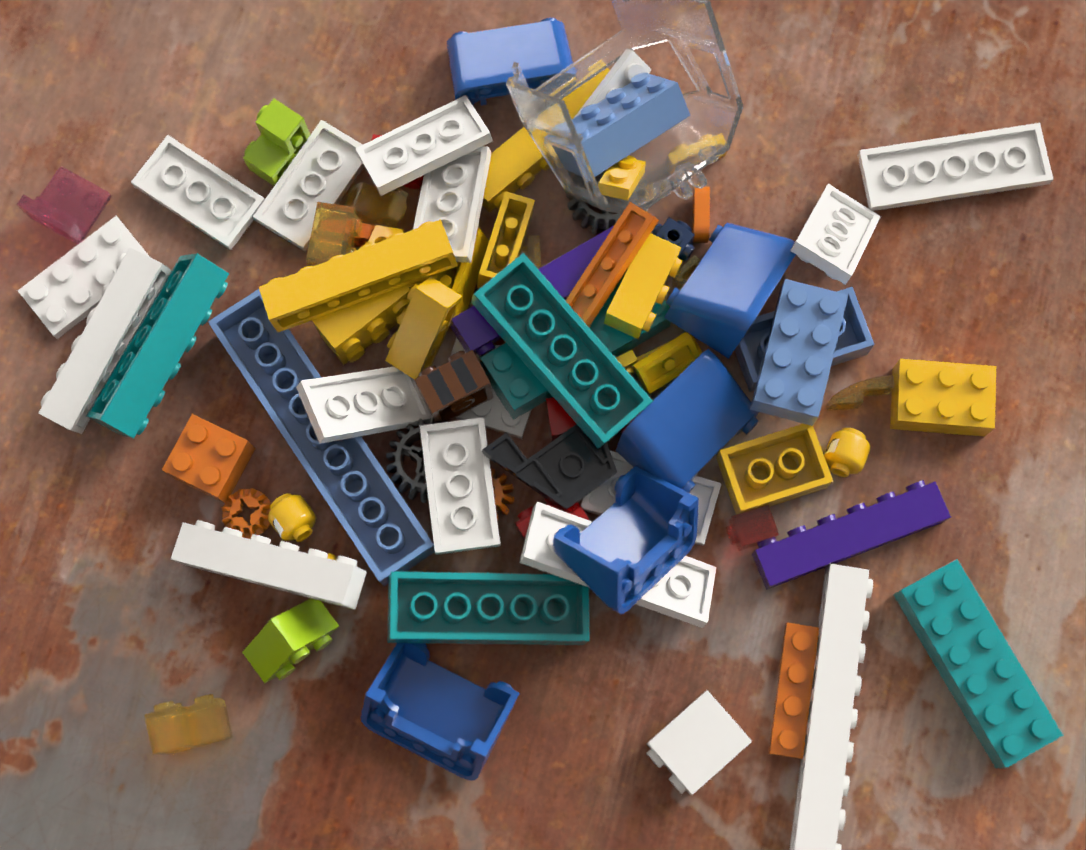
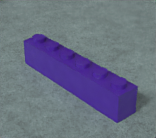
(562, 273)
(850, 535)

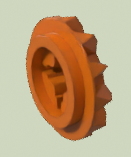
(253, 499)

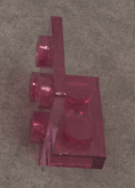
(67, 205)

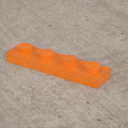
(611, 262)
(793, 690)

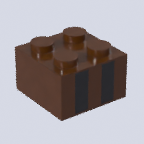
(454, 386)

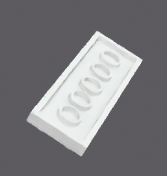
(955, 167)
(681, 593)

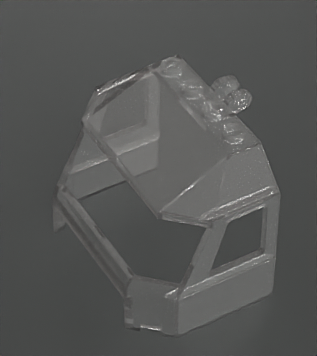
(674, 154)

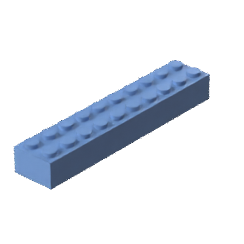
(340, 469)

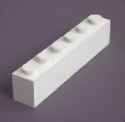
(104, 339)
(268, 564)

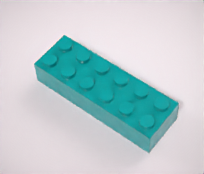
(158, 345)
(560, 350)
(520, 388)
(486, 609)
(978, 665)

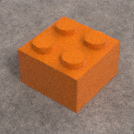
(208, 458)

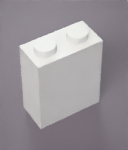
(697, 744)

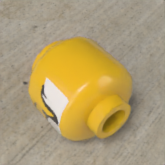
(847, 452)
(292, 517)

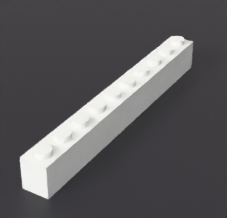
(831, 709)

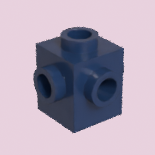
(679, 233)

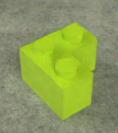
(280, 140)
(289, 639)

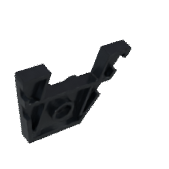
(559, 471)

